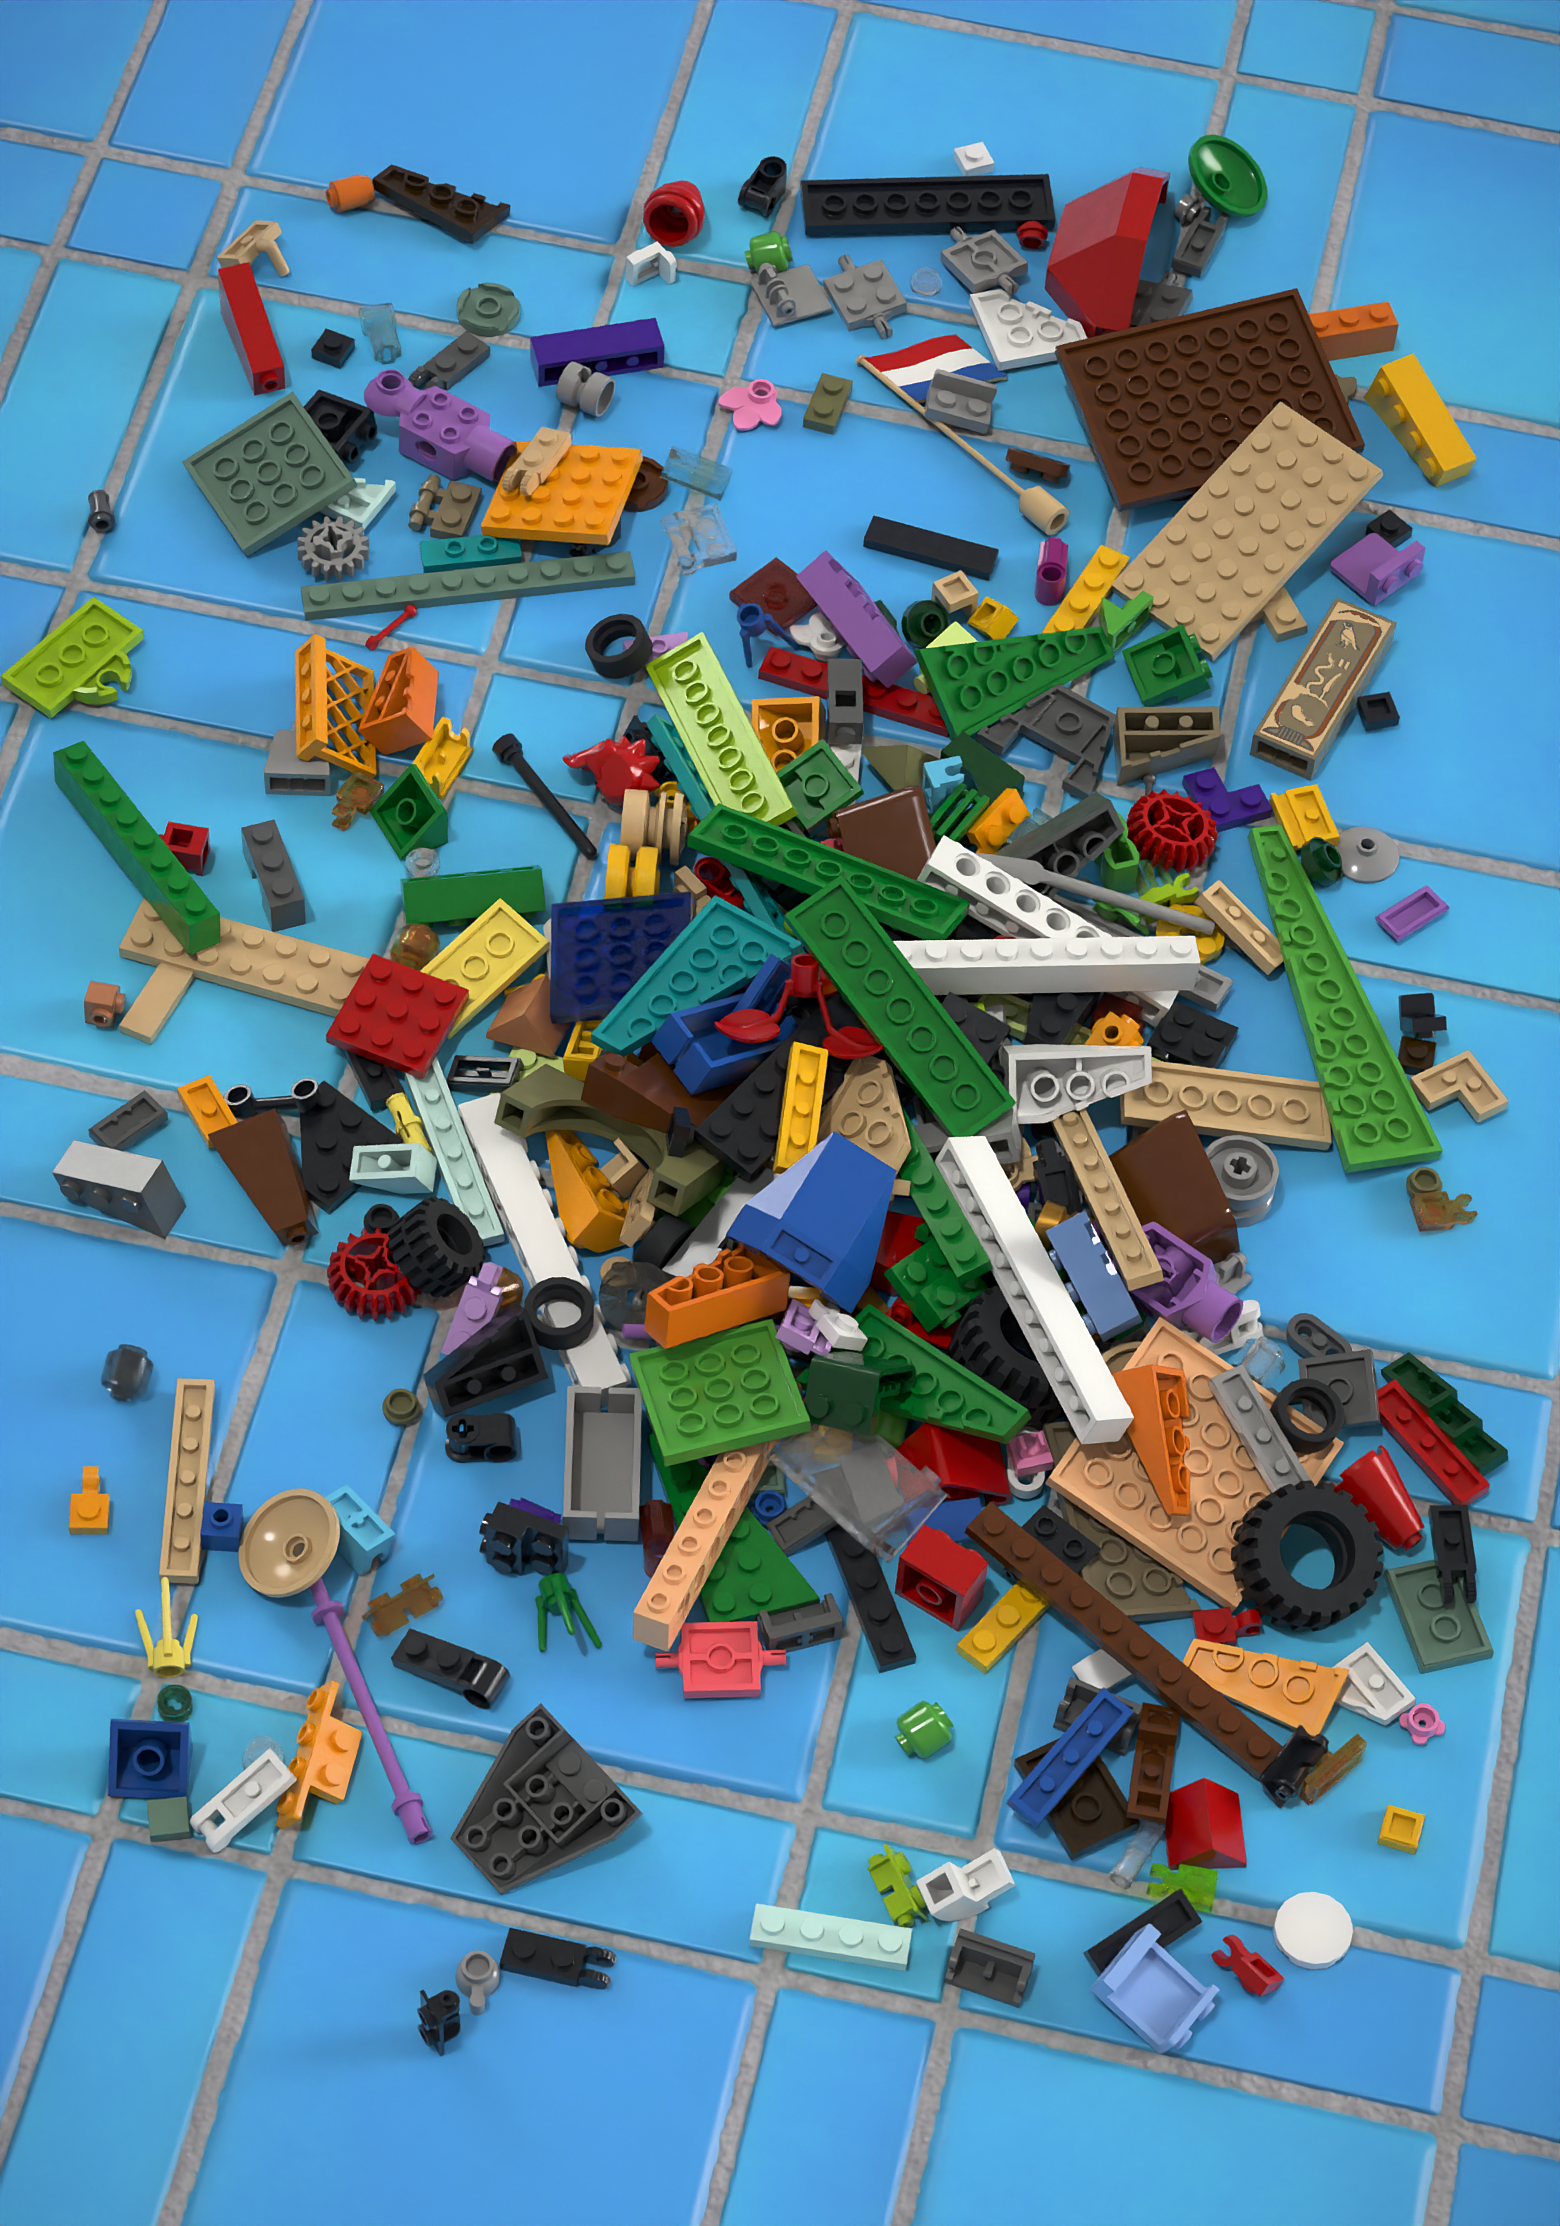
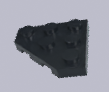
(328, 1142)

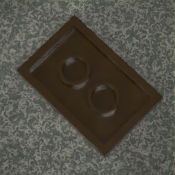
(1089, 1812)

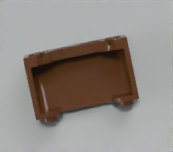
(887, 831)
(1177, 1187)

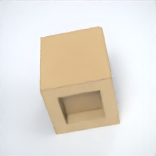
(955, 593)
(624, 1170)

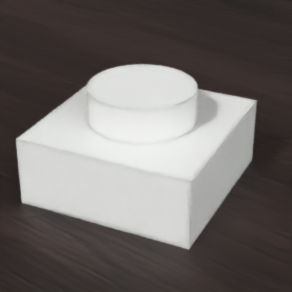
(973, 159)

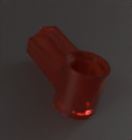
(656, 1532)

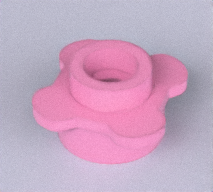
(1426, 1714)

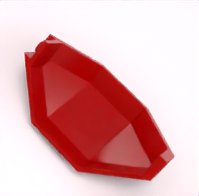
(1102, 250)

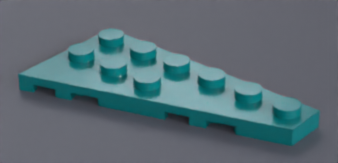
(704, 964)

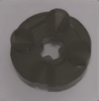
(618, 1282)

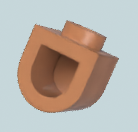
(103, 1003)

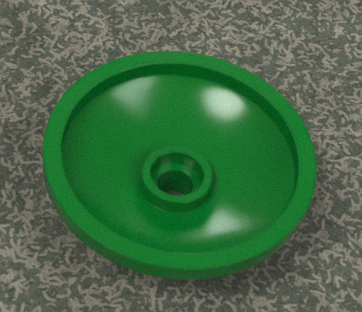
(1227, 176)

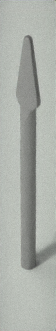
(1032, 872)

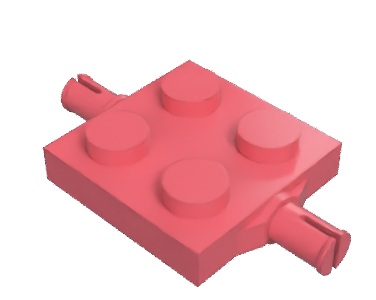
(720, 1659)

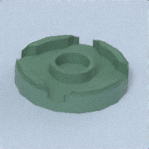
(488, 310)

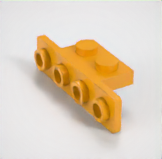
(322, 1759)

